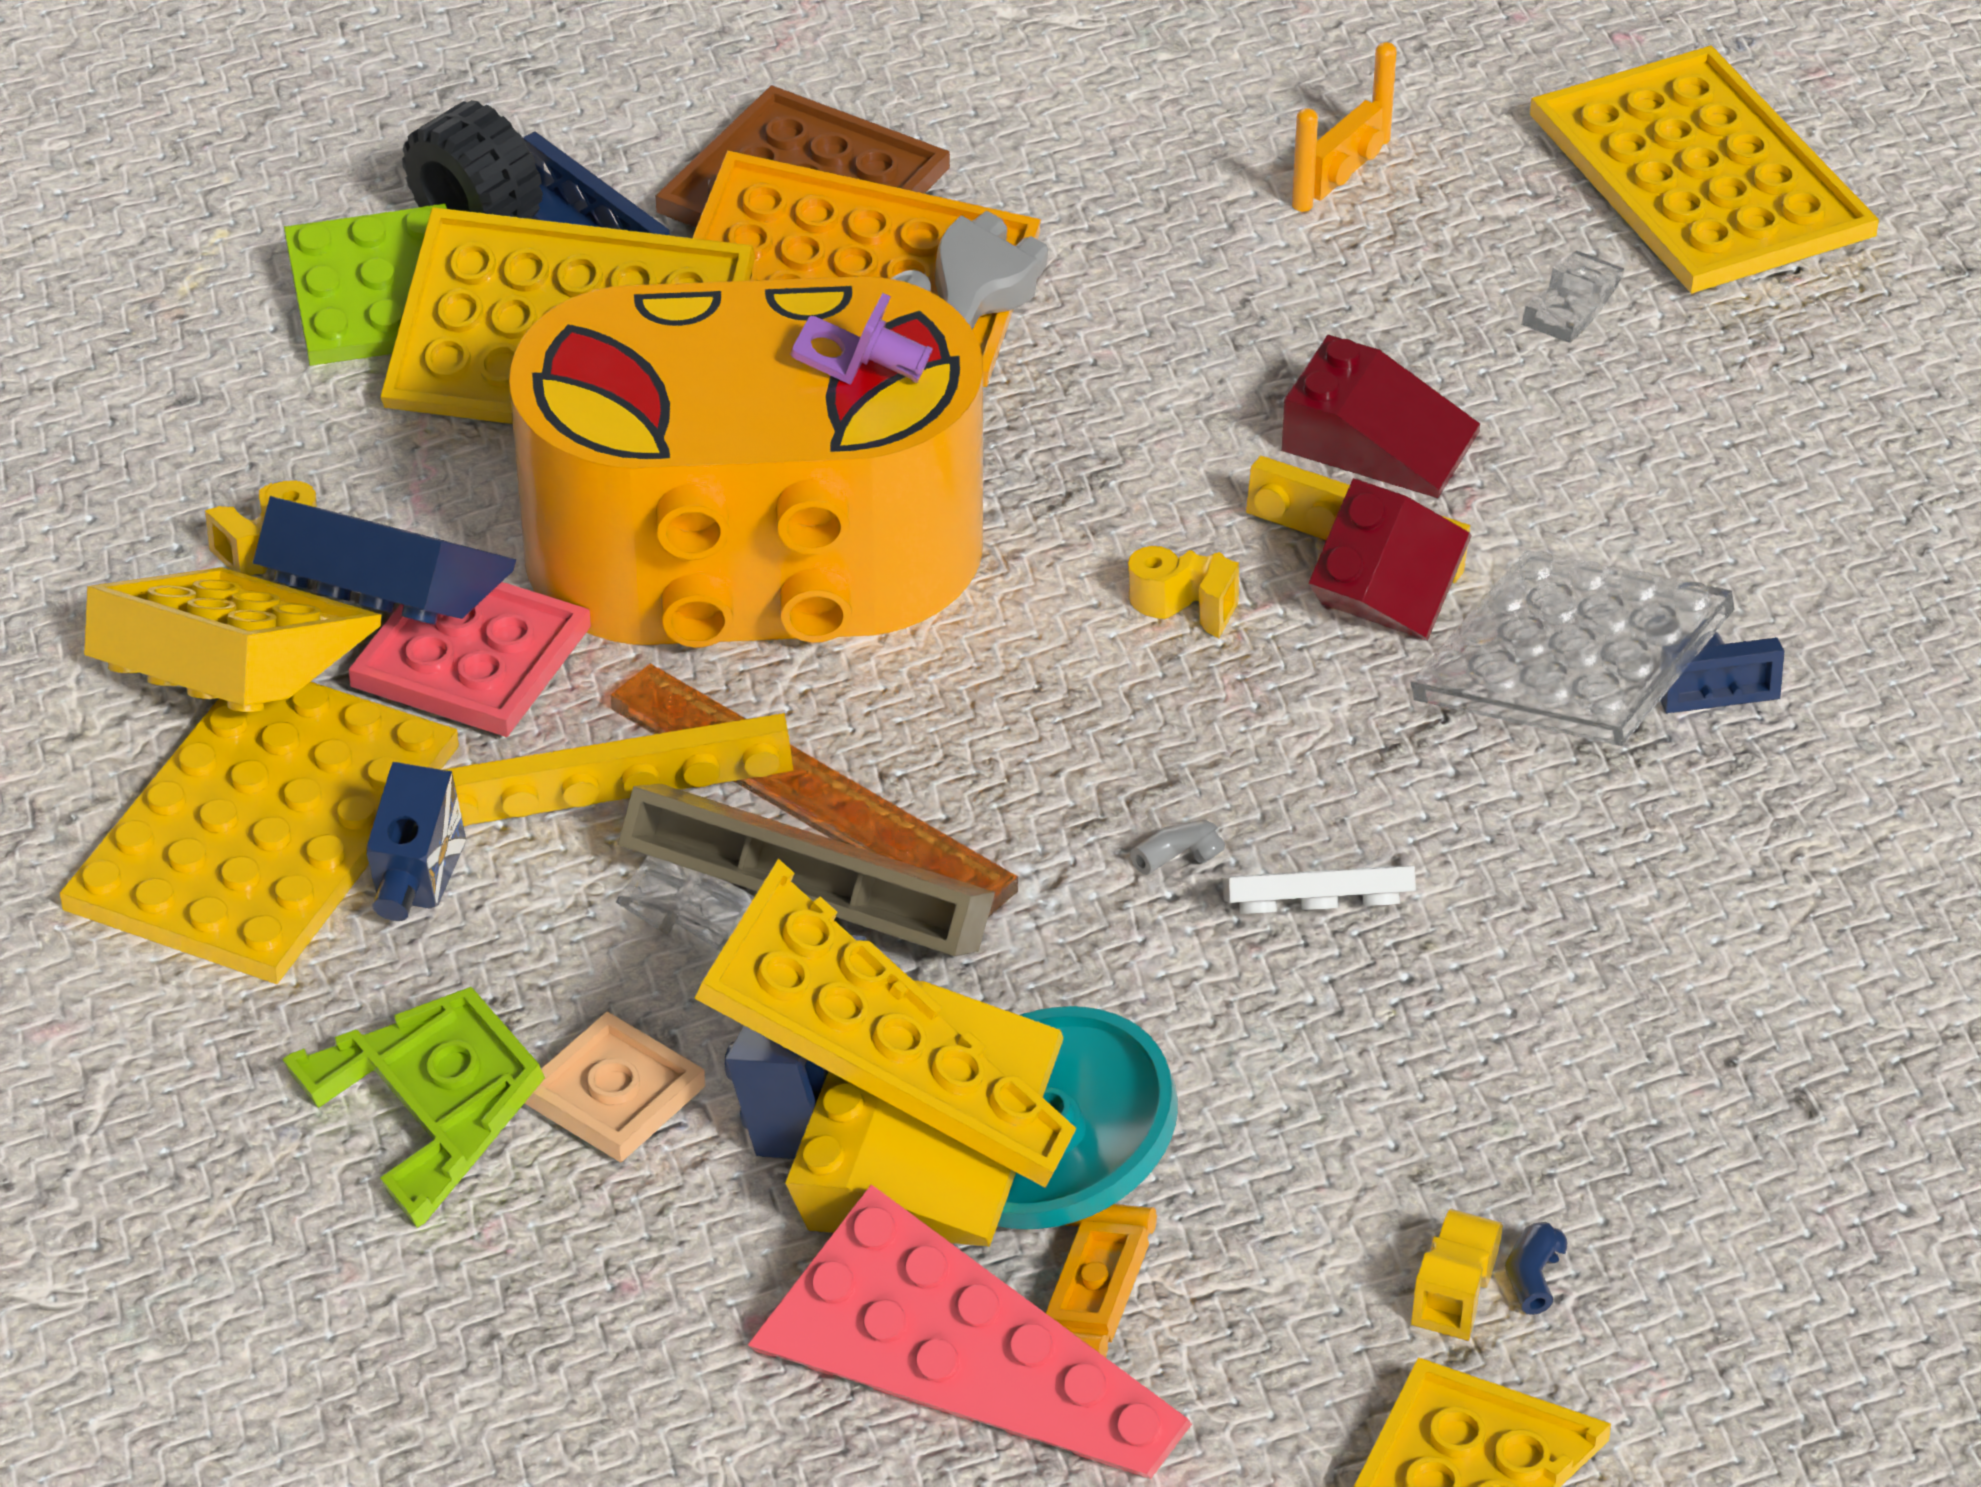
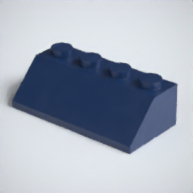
(376, 561)

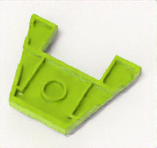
(450, 1070)

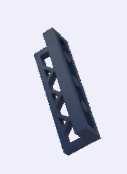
(564, 202)

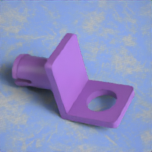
(874, 344)

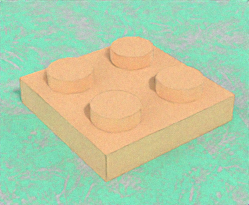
(615, 1086)

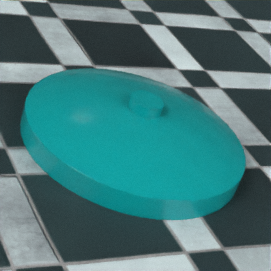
(1125, 1111)

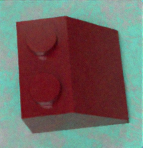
(1389, 560)

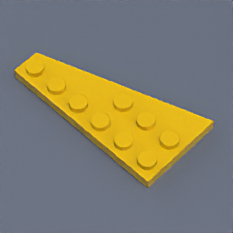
(865, 1020)
(1477, 1434)

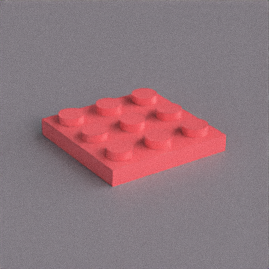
(478, 666)

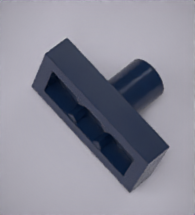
(1728, 675)

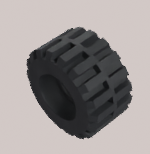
(472, 164)

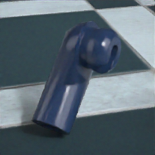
(1526, 1261)

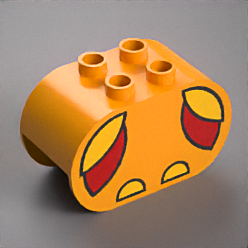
(731, 492)

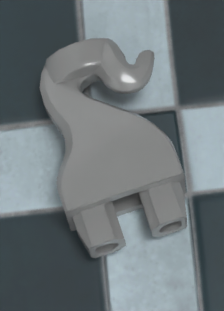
(981, 269)

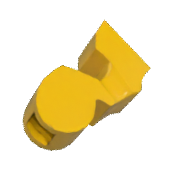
(235, 538)
(1167, 584)
(1454, 1272)

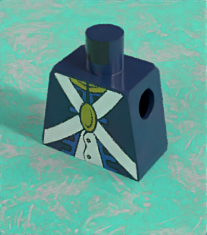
(414, 840)

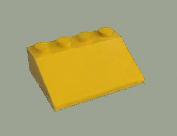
(221, 634)
(934, 1177)

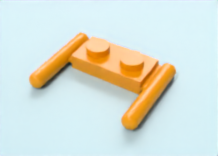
(1354, 140)
(1101, 1272)

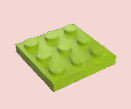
(354, 280)

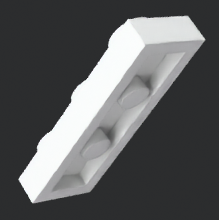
(1319, 888)

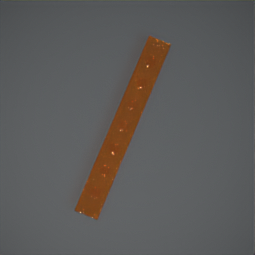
(815, 791)

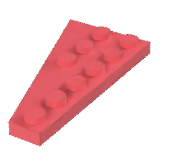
(938, 1329)

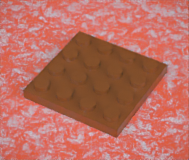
(809, 136)

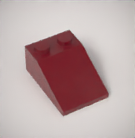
(1375, 419)

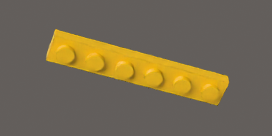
(612, 768)

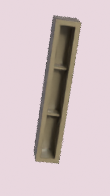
(854, 881)

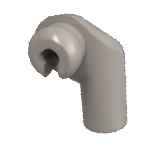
(1175, 839)

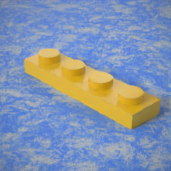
(1302, 499)

